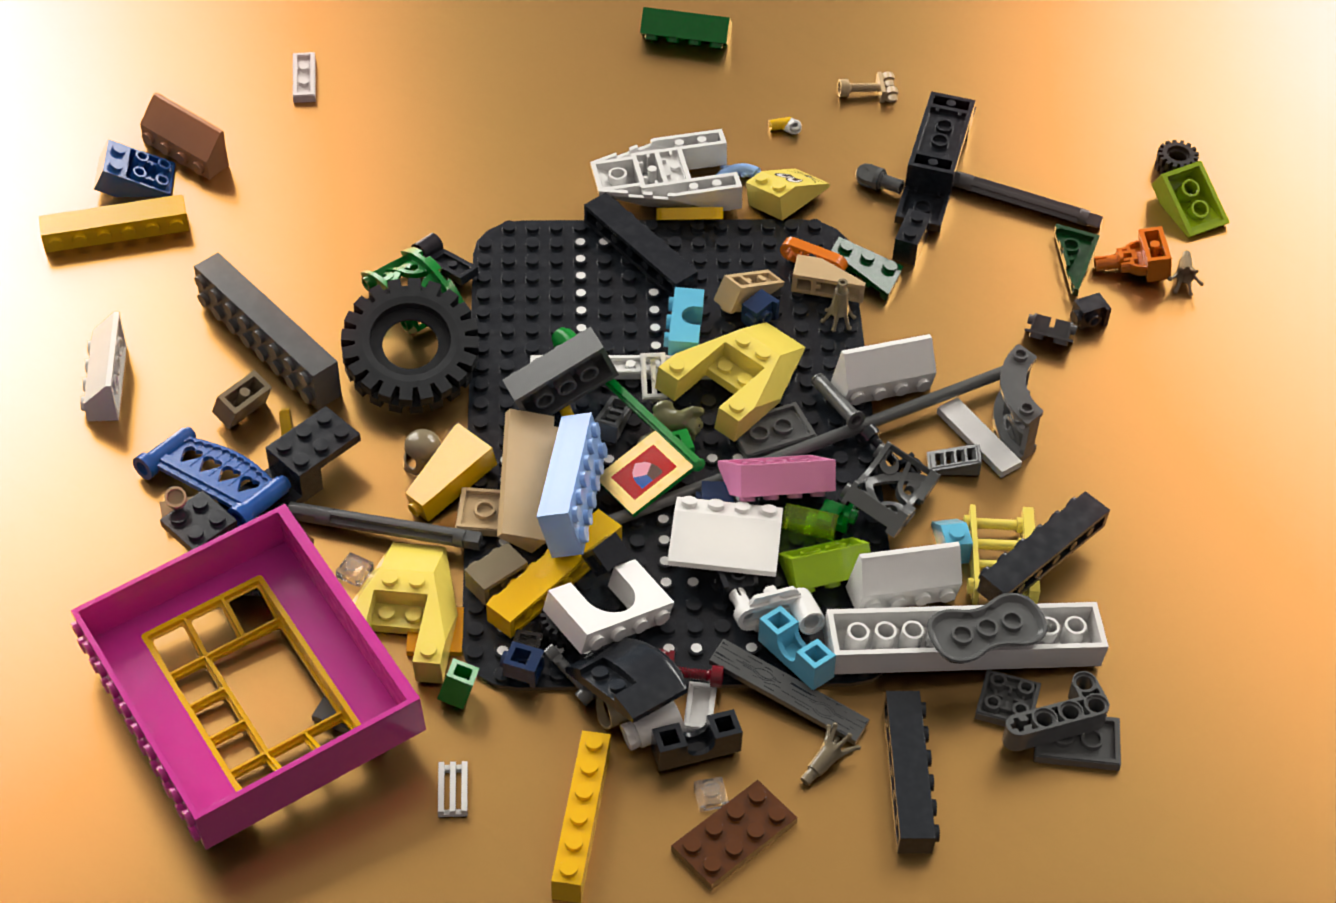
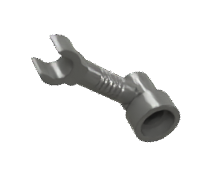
(557, 658)

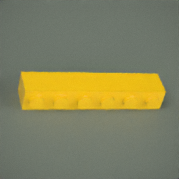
(113, 223)
(527, 594)
(581, 817)

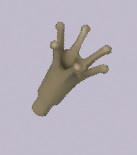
(1186, 273)
(840, 305)
(827, 754)

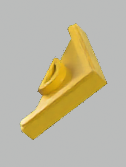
(285, 420)

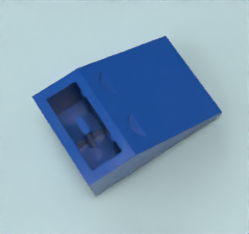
(132, 172)

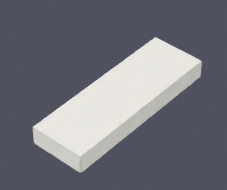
(304, 77)

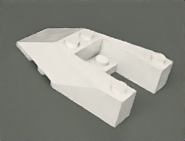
(661, 177)

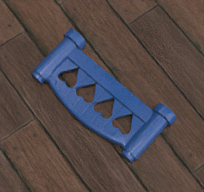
(244, 504)

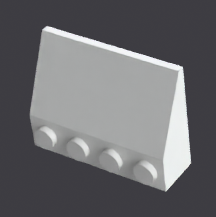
(725, 536)

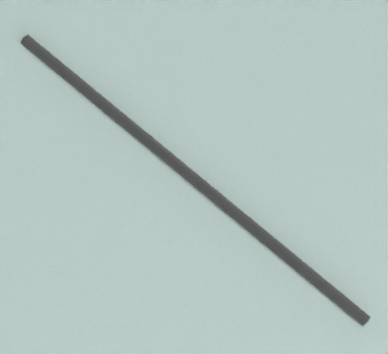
(831, 437)

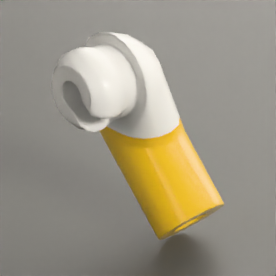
(787, 124)

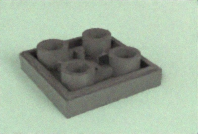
(1004, 696)

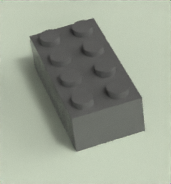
(562, 375)

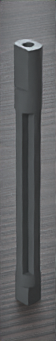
(1027, 200)
(386, 526)

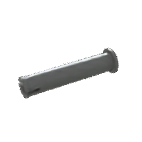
(853, 418)

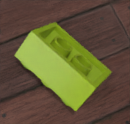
(822, 563)

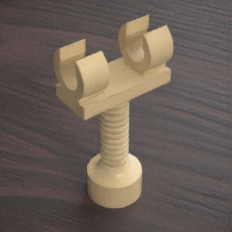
(882, 86)
(174, 498)

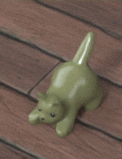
(676, 420)

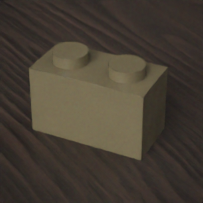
(241, 399)
(494, 572)

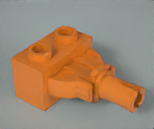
(1143, 257)

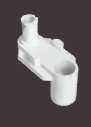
(794, 600)

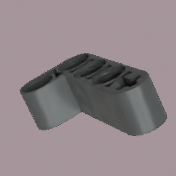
(1084, 709)

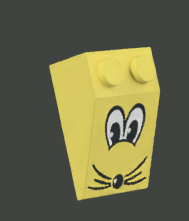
(783, 191)

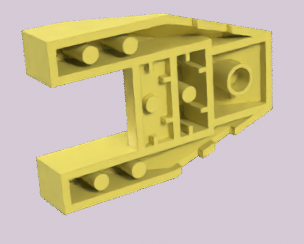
(747, 362)
(414, 594)

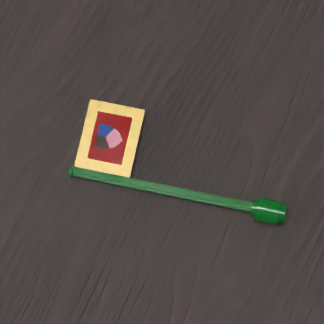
(652, 464)

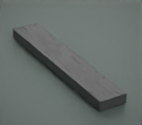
(788, 691)

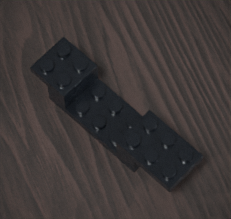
(936, 157)
(294, 455)

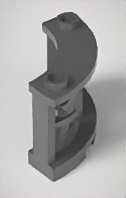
(1014, 411)
(889, 513)

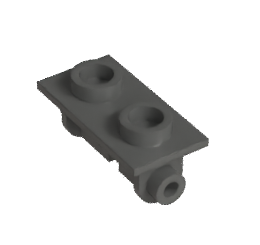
(1041, 326)

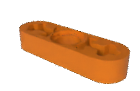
(793, 246)

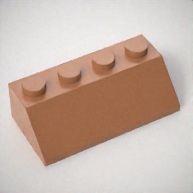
(184, 136)

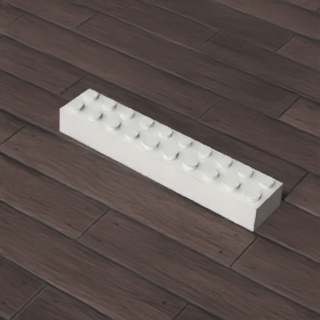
(899, 640)

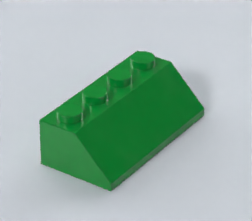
(686, 27)

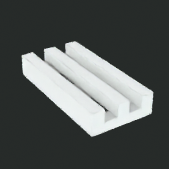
(652, 356)
(453, 769)

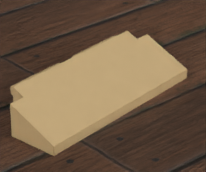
(525, 465)

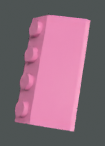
(778, 476)

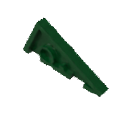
(1076, 252)

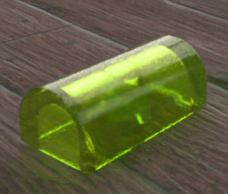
(810, 522)

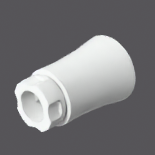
(640, 732)

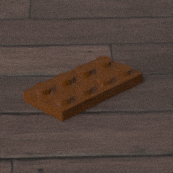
(733, 834)

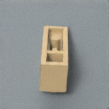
(821, 278)
(741, 286)

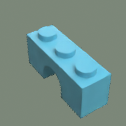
(686, 309)
(810, 662)

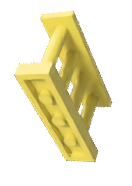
(1022, 525)

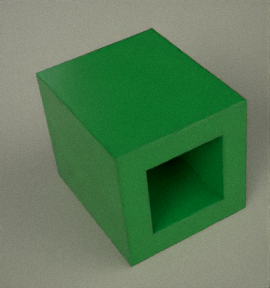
(458, 683)

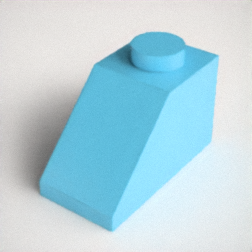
(954, 531)

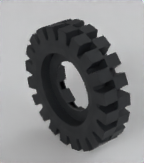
(401, 386)

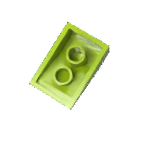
(1190, 199)

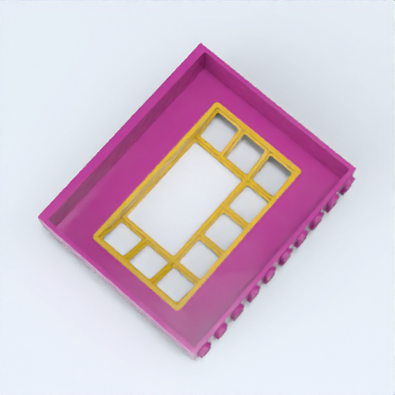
(318, 622)

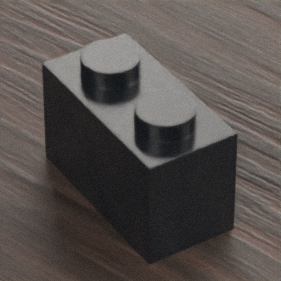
(911, 236)

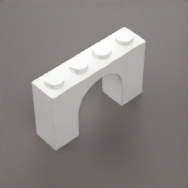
(593, 628)

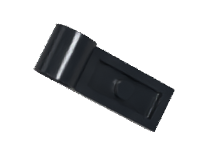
(452, 265)

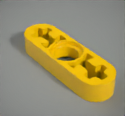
(690, 213)

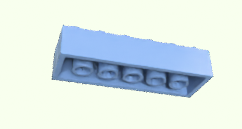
(572, 485)

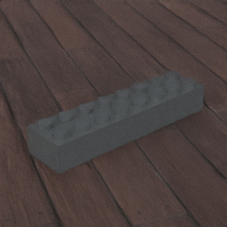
(268, 331)

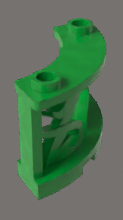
(409, 265)

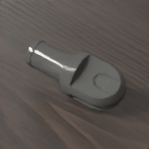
(877, 178)

